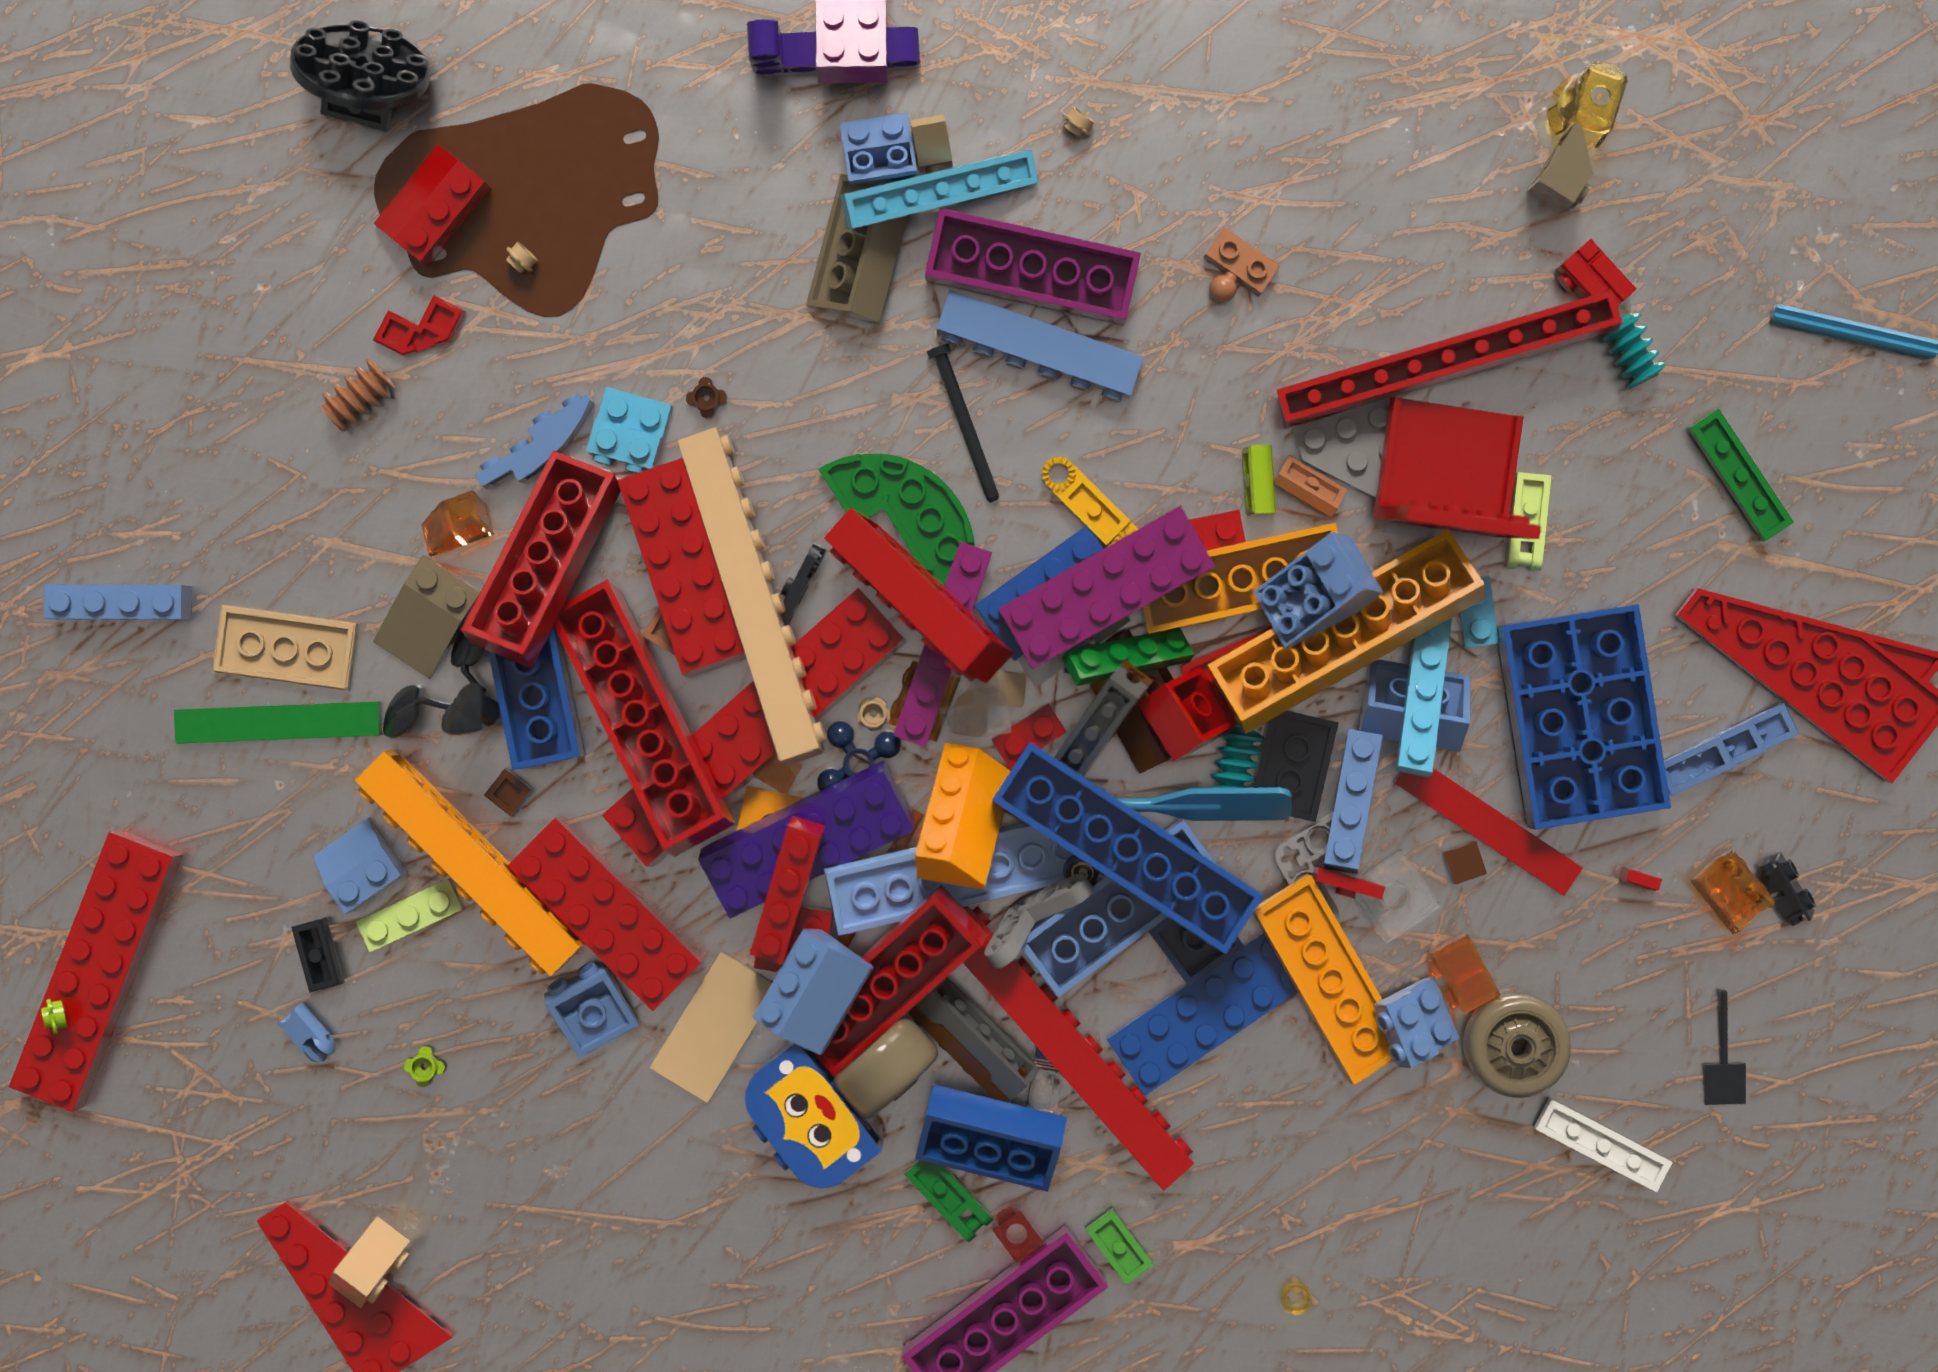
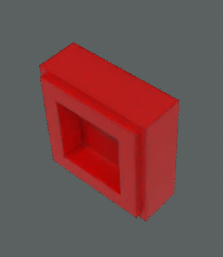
(1640, 879)

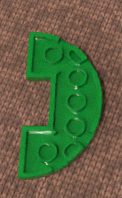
(914, 500)

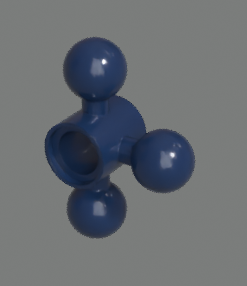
(841, 736)

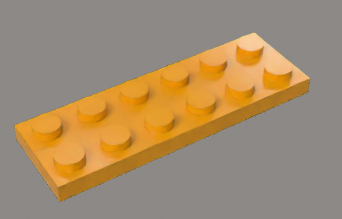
(1326, 975)

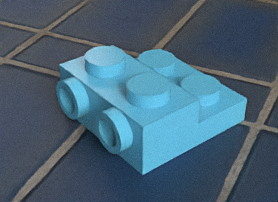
(628, 430)

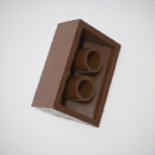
(1136, 733)

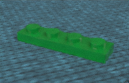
(1740, 475)
(1144, 652)

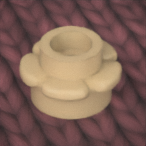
(1078, 122)
(521, 258)
(864, 717)

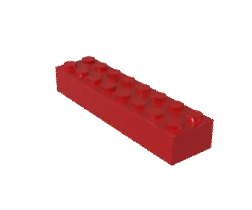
(641, 719)
(97, 969)

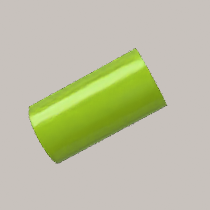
(1259, 480)

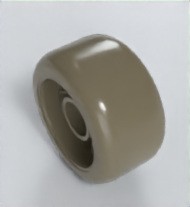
(1495, 1028)
(886, 1068)

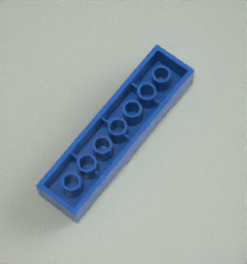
(1127, 848)

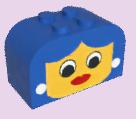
(808, 1119)

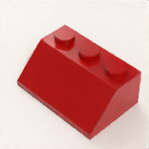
(432, 205)

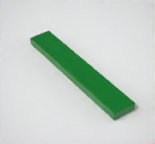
(277, 722)

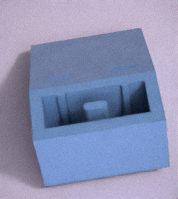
(1318, 589)

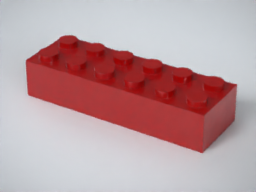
(541, 559)
(682, 567)
(918, 597)
(605, 912)
(906, 968)

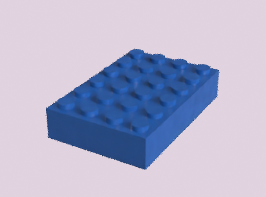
(1583, 717)

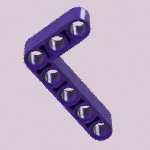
(796, 52)

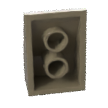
(427, 616)

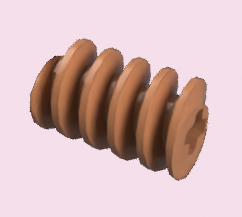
(356, 395)

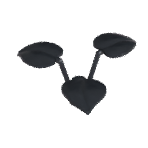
(464, 716)

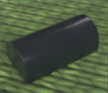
(318, 954)

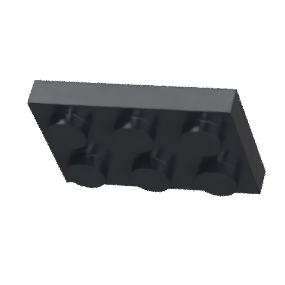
(1297, 759)

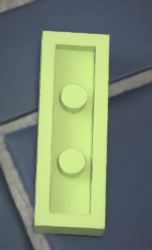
(409, 915)

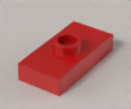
(1348, 885)

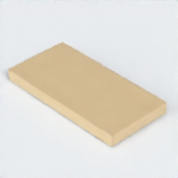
(285, 647)
(712, 1027)

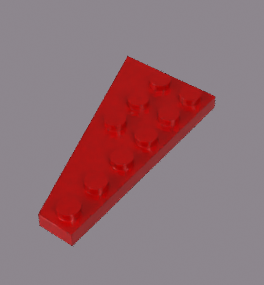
(370, 1338)

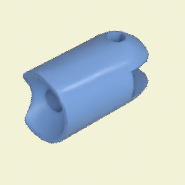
(308, 1034)

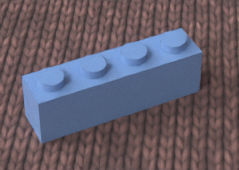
(117, 602)
(1353, 801)

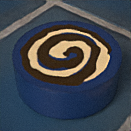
(1075, 865)

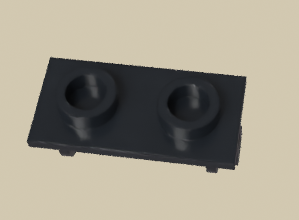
(1783, 877)

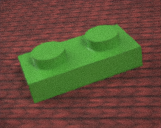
(1119, 1246)

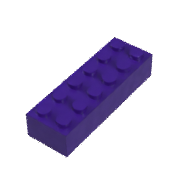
(858, 818)

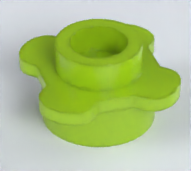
(54, 1015)
(422, 1076)

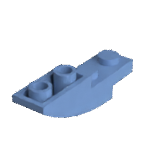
(549, 434)

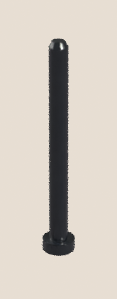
(964, 420)

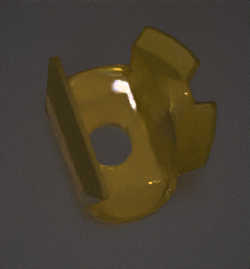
(1577, 105)

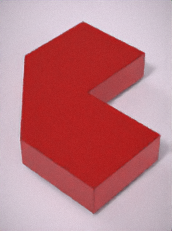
(434, 329)

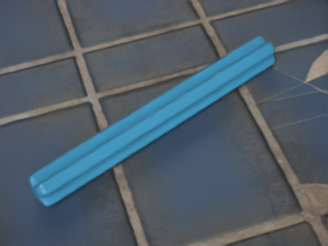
(1854, 331)

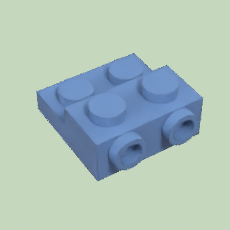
(589, 1008)
(1415, 1023)

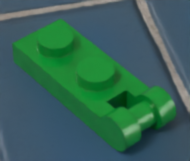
(949, 1197)

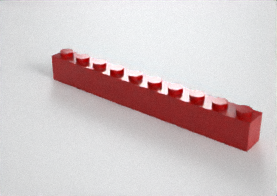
(1449, 358)
(1080, 1063)

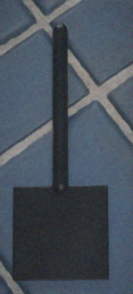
(1724, 1081)

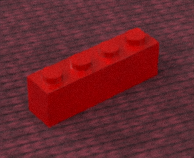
(787, 889)

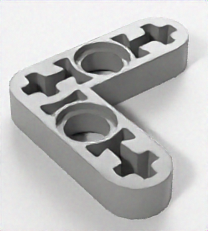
(1306, 854)
(1029, 909)

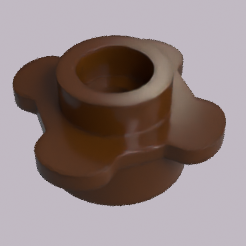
(696, 397)

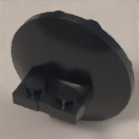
(358, 74)

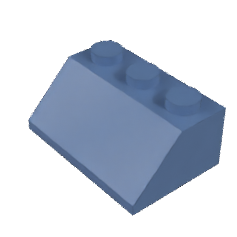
(1385, 698)
(813, 991)

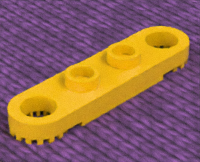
(1088, 503)

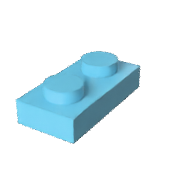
(1479, 621)

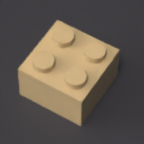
(368, 1262)

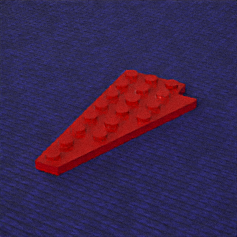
(1846, 682)

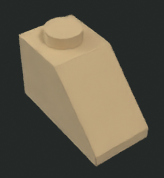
(931, 143)

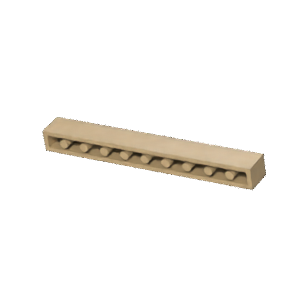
(751, 596)

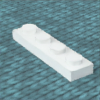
(1603, 1145)

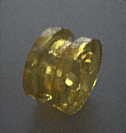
(1295, 1308)

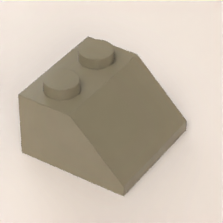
(1565, 173)

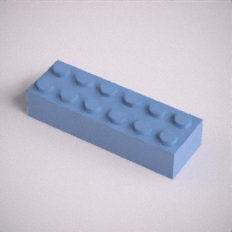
(1093, 932)

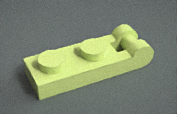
(1529, 500)

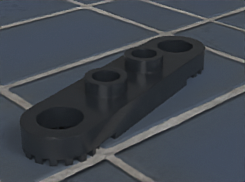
(796, 587)

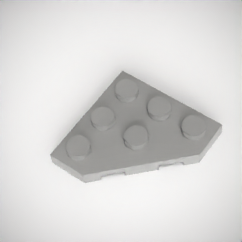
(1347, 445)

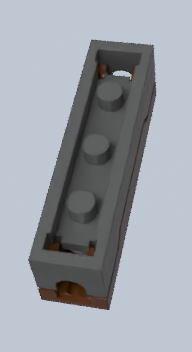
(1103, 718)
(974, 1041)

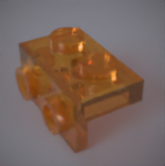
(1732, 890)

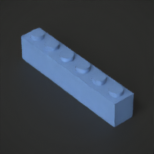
(1039, 345)

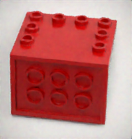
(1451, 470)

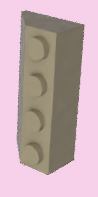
(855, 262)

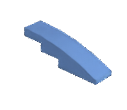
(1729, 748)

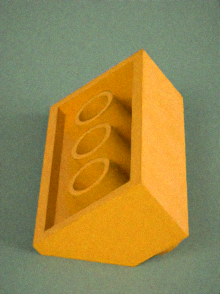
(961, 819)

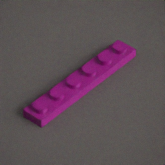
(932, 672)

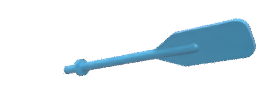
(1218, 804)

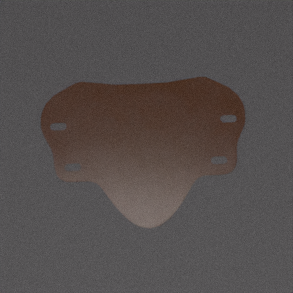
(553, 186)

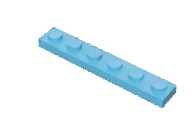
(939, 189)
(1423, 701)

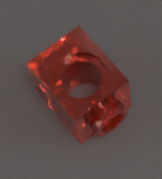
(1020, 1247)

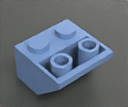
(878, 148)

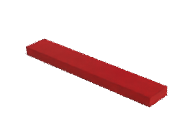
(1492, 828)

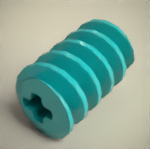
(1634, 351)
(1237, 758)

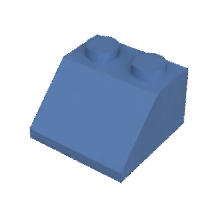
(358, 866)

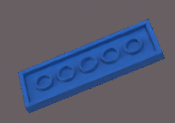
(1202, 1015)

